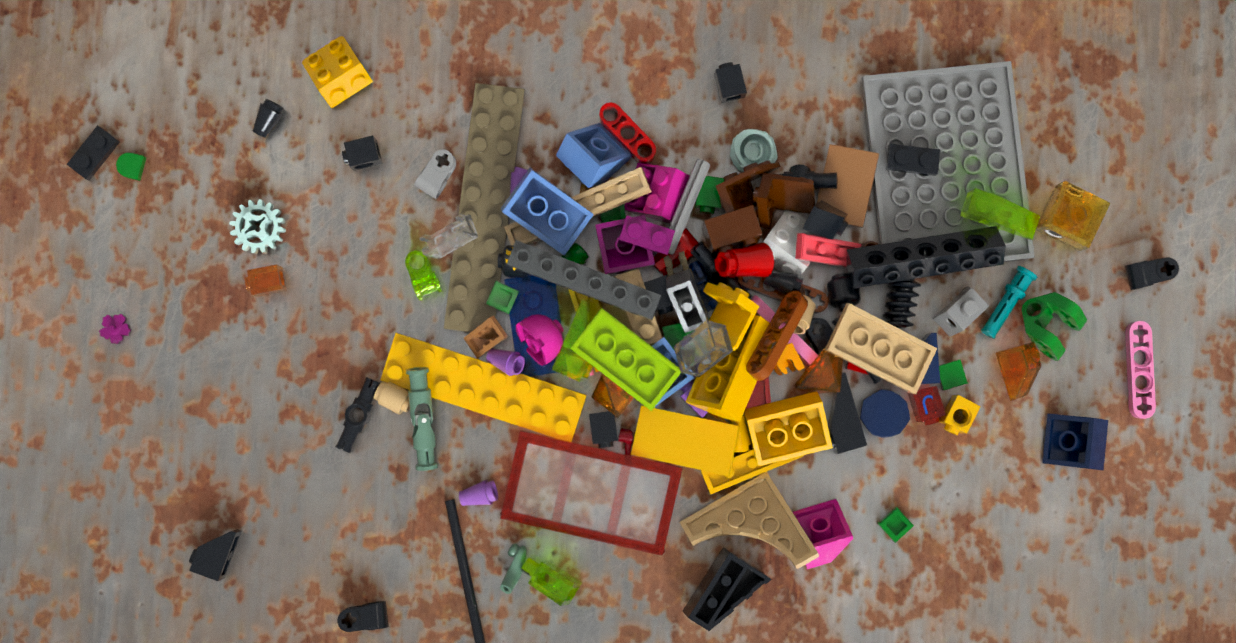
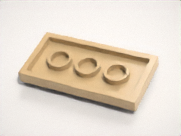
(880, 348)

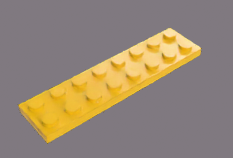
(486, 388)

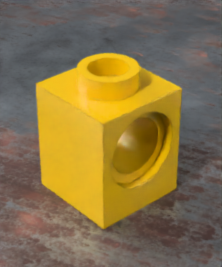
(969, 412)

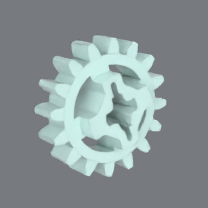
(249, 231)

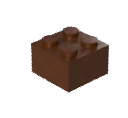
(732, 230)

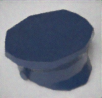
(885, 413)

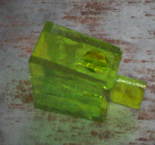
(561, 585)

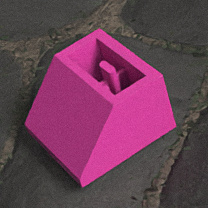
(666, 187)

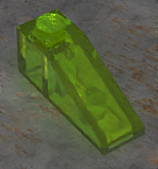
(999, 212)
(568, 361)

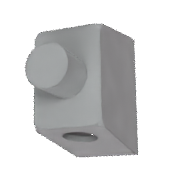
(961, 311)

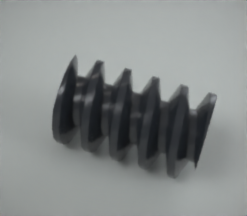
(901, 303)

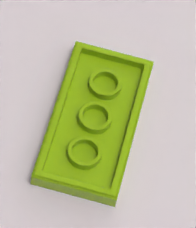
(626, 359)

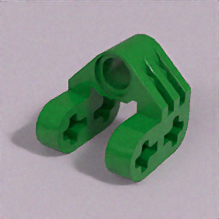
(1035, 326)

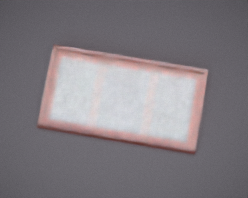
(591, 493)

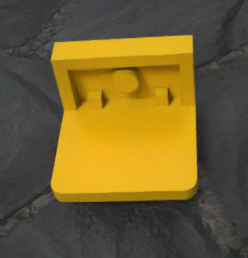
(336, 71)
(732, 310)

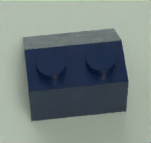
(1075, 441)

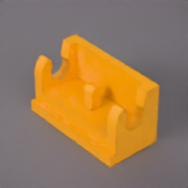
(789, 359)

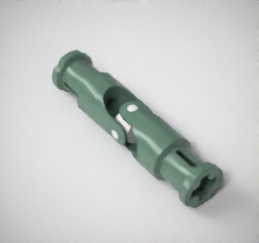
(423, 434)

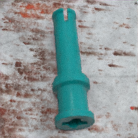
(1014, 292)

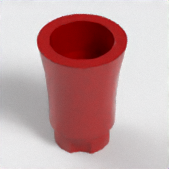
(746, 261)

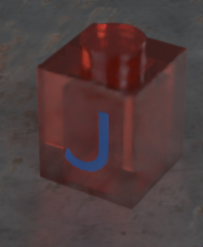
(927, 405)

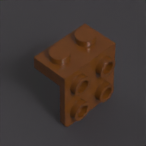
(737, 189)
(782, 193)

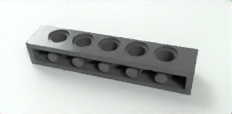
(584, 280)

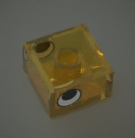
(1072, 216)

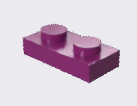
(647, 235)

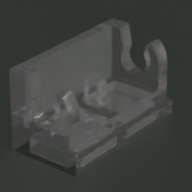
(449, 237)

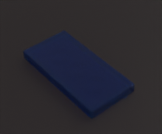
(534, 297)

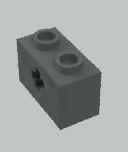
(686, 300)

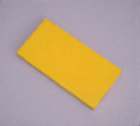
(685, 440)

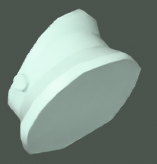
(752, 147)

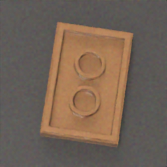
(855, 181)

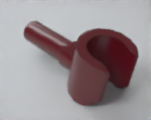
(626, 436)

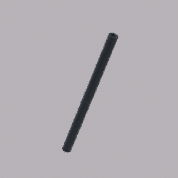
(464, 571)

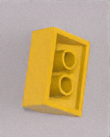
(788, 428)

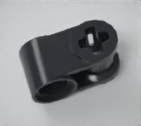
(1148, 272)
(820, 340)
(369, 617)

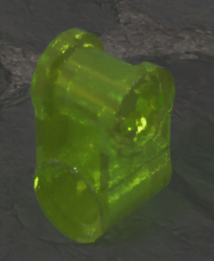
(422, 276)

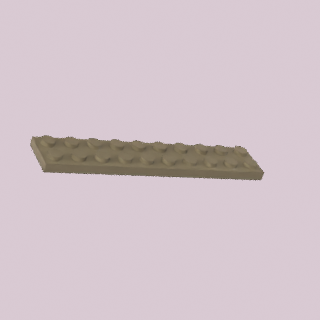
(485, 188)

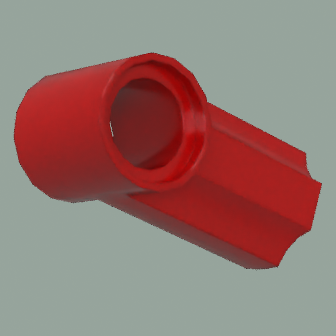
(685, 244)

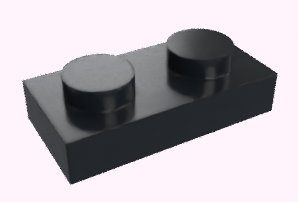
(93, 153)
(913, 159)

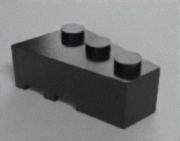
(722, 589)

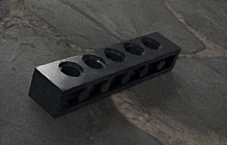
(925, 257)

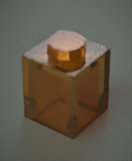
(265, 280)

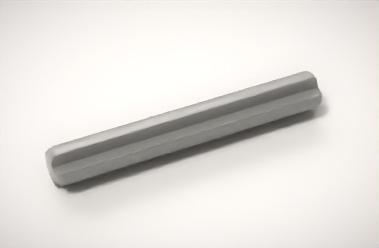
(687, 201)

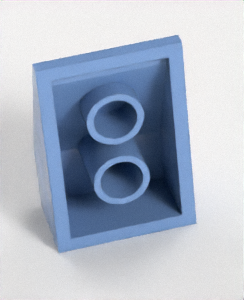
(546, 211)

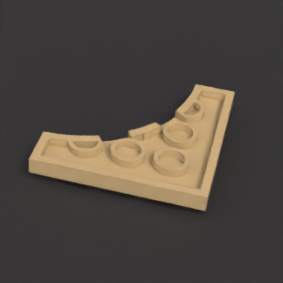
(754, 512)

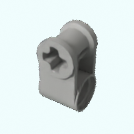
(433, 178)

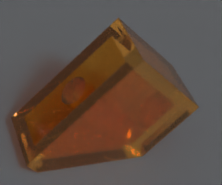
(1019, 368)

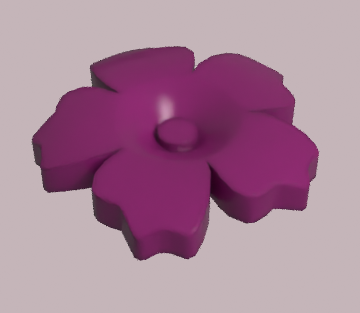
(114, 328)

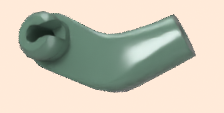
(514, 571)

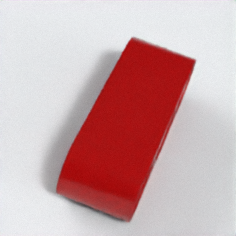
(623, 122)

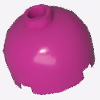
(542, 337)

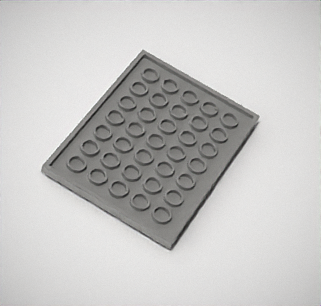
(974, 124)

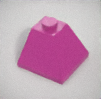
(825, 529)

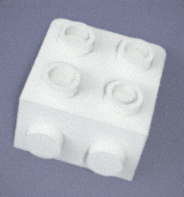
(783, 242)

